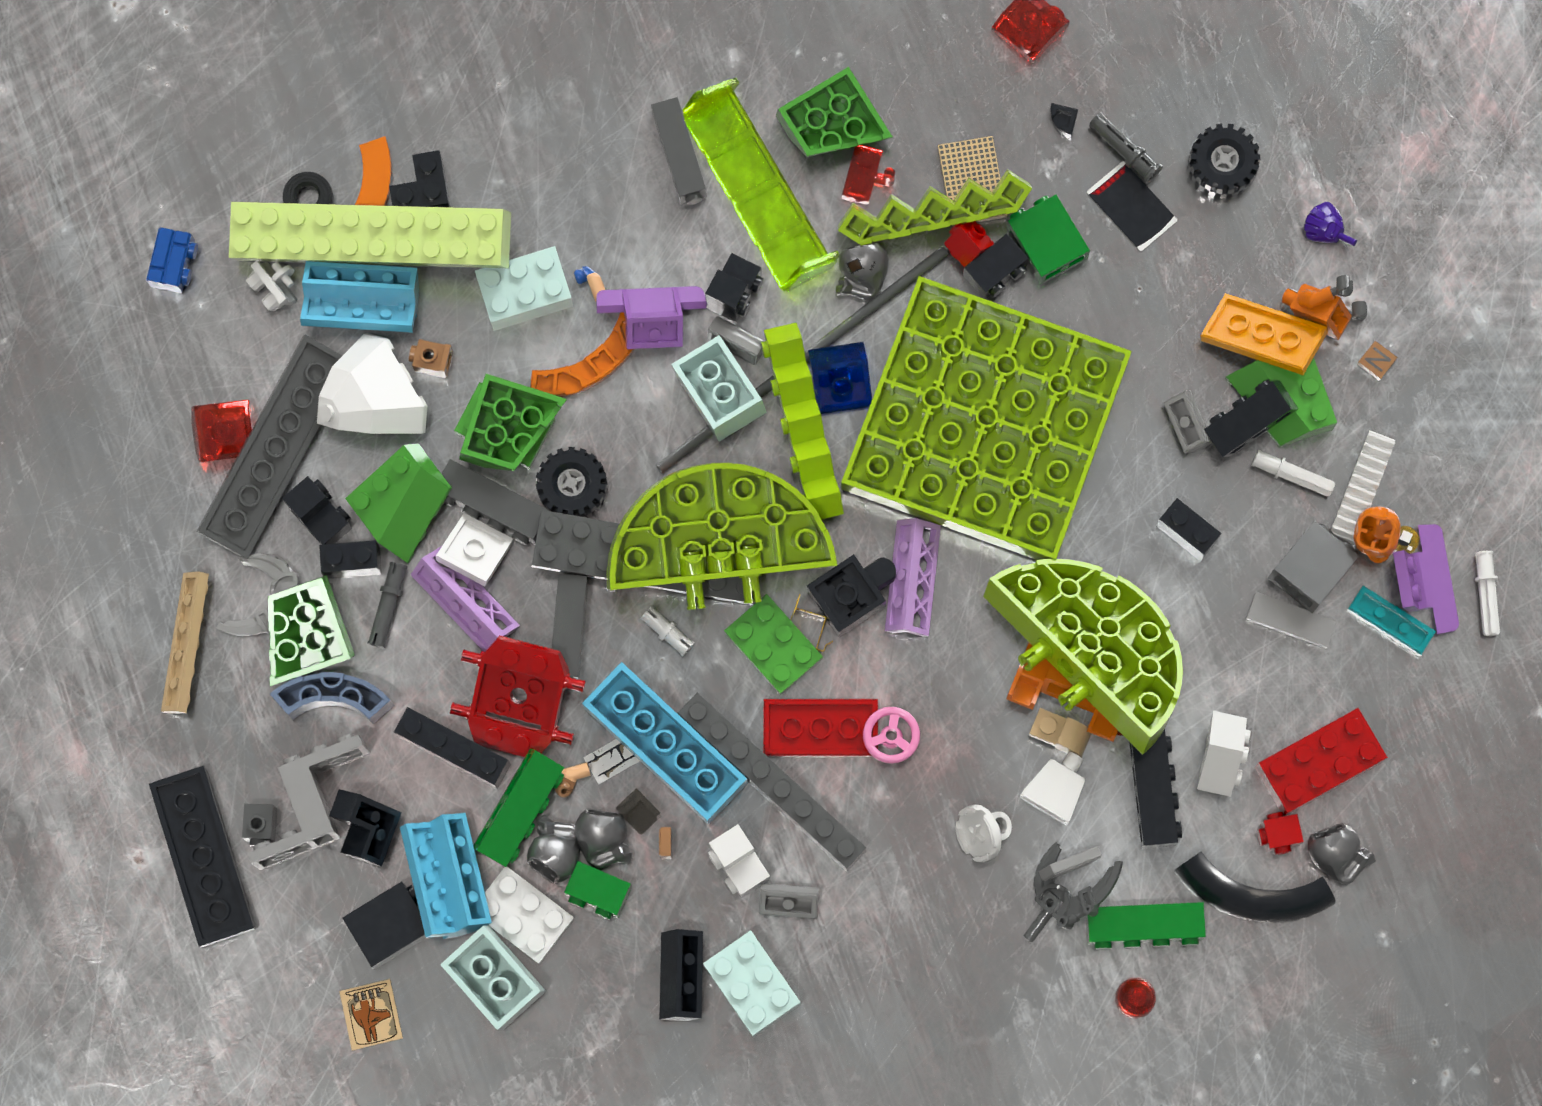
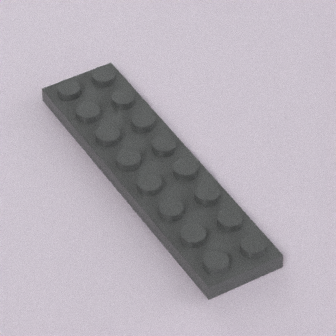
(270, 451)
(583, 547)

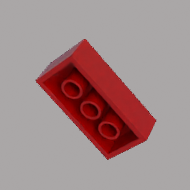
(1321, 762)

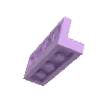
(902, 597)
(460, 602)

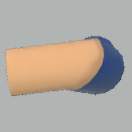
(594, 280)

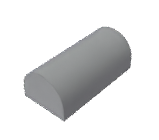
(736, 339)
(1187, 422)
(788, 900)

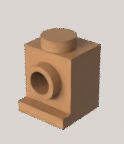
(436, 366)

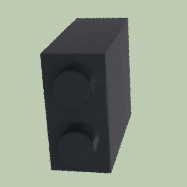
(387, 924)

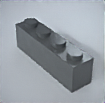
(492, 502)

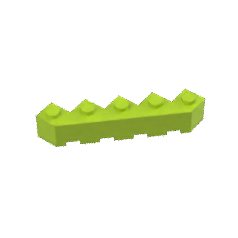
(935, 210)
(802, 419)

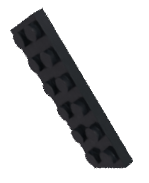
(202, 856)

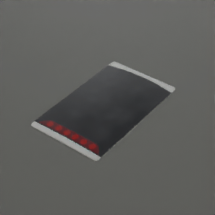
(1132, 206)

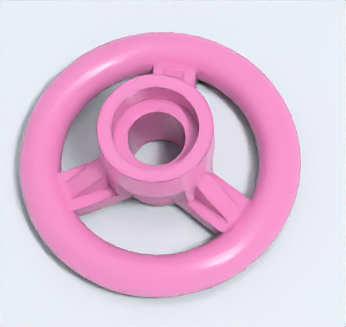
(908, 749)

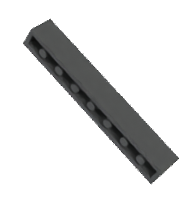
(773, 783)

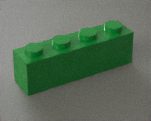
(518, 808)
(1146, 924)

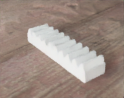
(1362, 484)

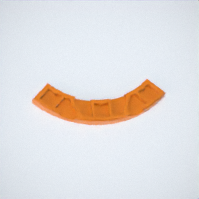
(376, 173)
(589, 371)

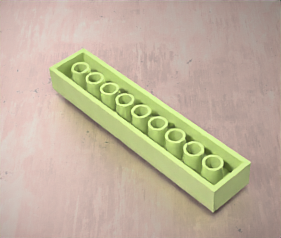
(370, 234)

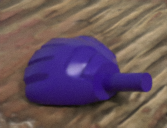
(1326, 225)

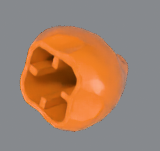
(1377, 533)

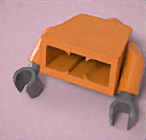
(1324, 306)

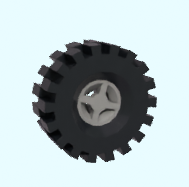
(1227, 148)
(565, 471)

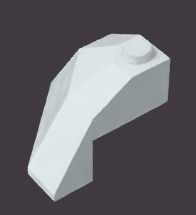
(371, 392)

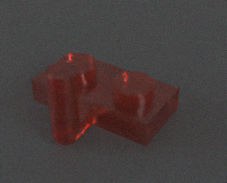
(864, 174)

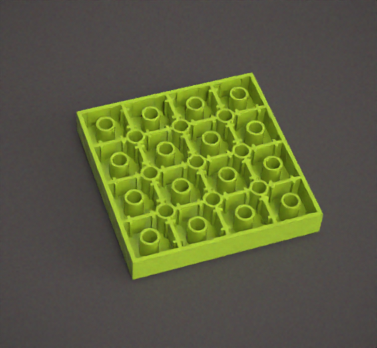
(985, 420)

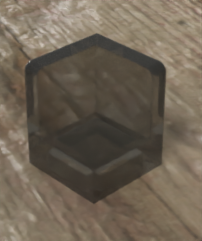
(638, 811)

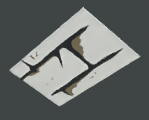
(609, 760)

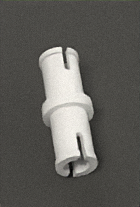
(667, 630)

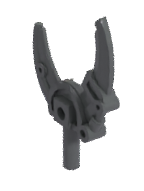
(1060, 903)

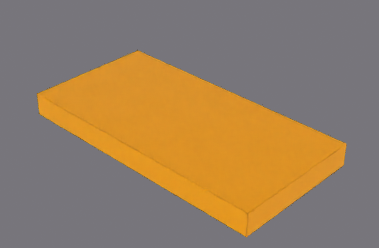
(1264, 334)

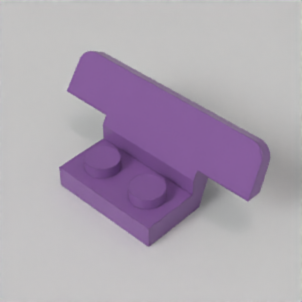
(652, 314)
(1426, 579)

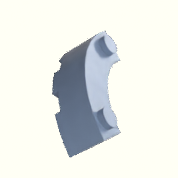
(332, 690)

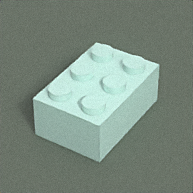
(526, 290)
(719, 388)
(493, 977)
(751, 984)

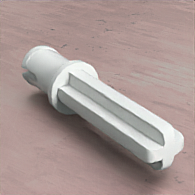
(1293, 473)
(1487, 593)

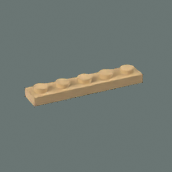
(185, 642)

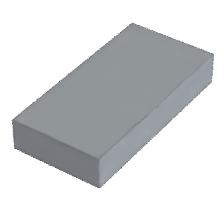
(1070, 864)

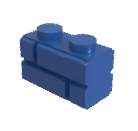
(171, 260)

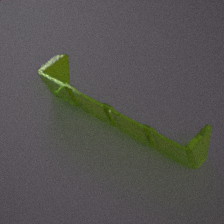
(756, 186)

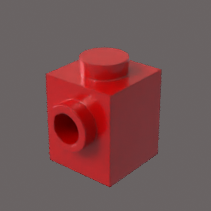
(967, 242)
(1280, 833)

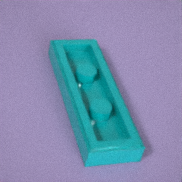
(1391, 620)

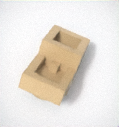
(1060, 732)

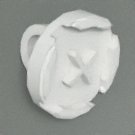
(979, 832)

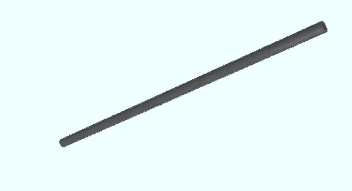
(825, 341)

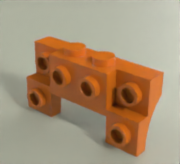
(1050, 681)

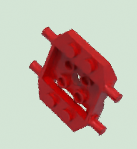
(509, 666)

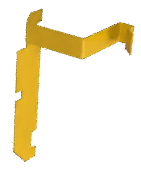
(795, 608)

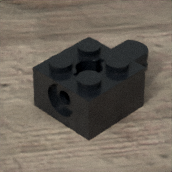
(852, 593)

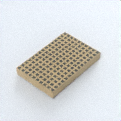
(969, 159)

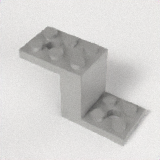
(308, 801)

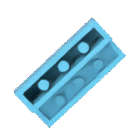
(360, 296)
(446, 876)

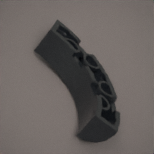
(1250, 902)

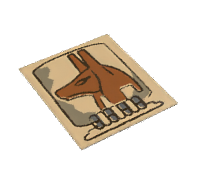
(370, 1014)

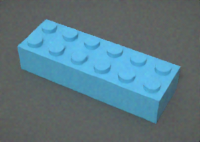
(665, 743)

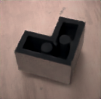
(430, 184)
(733, 287)
(312, 507)
(370, 826)

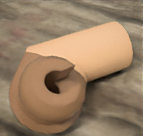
(571, 775)

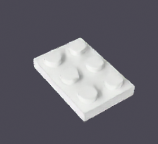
(525, 915)

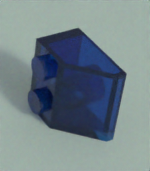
(840, 377)

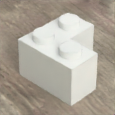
(1223, 753)
(739, 861)

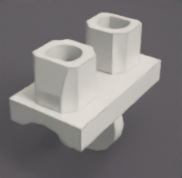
(276, 280)

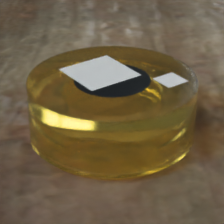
(1408, 540)

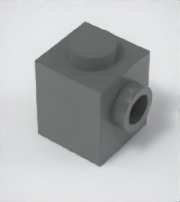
(259, 823)

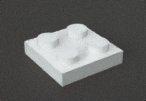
(474, 549)

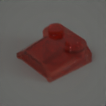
(1030, 26)
(220, 429)

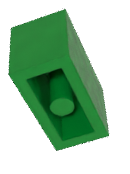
(597, 890)

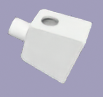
(1056, 788)

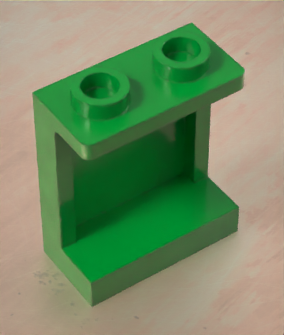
(1048, 237)

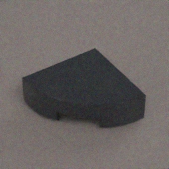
(1063, 118)

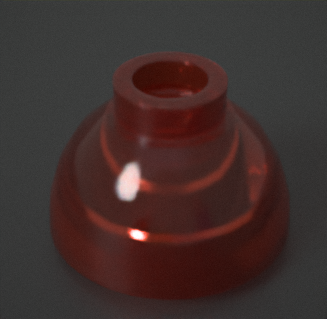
(1135, 997)

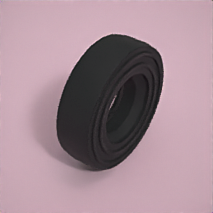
(304, 180)

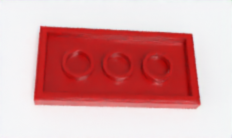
(817, 727)

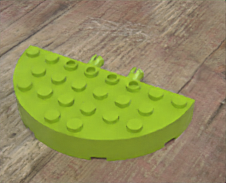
(716, 526)
(1099, 637)

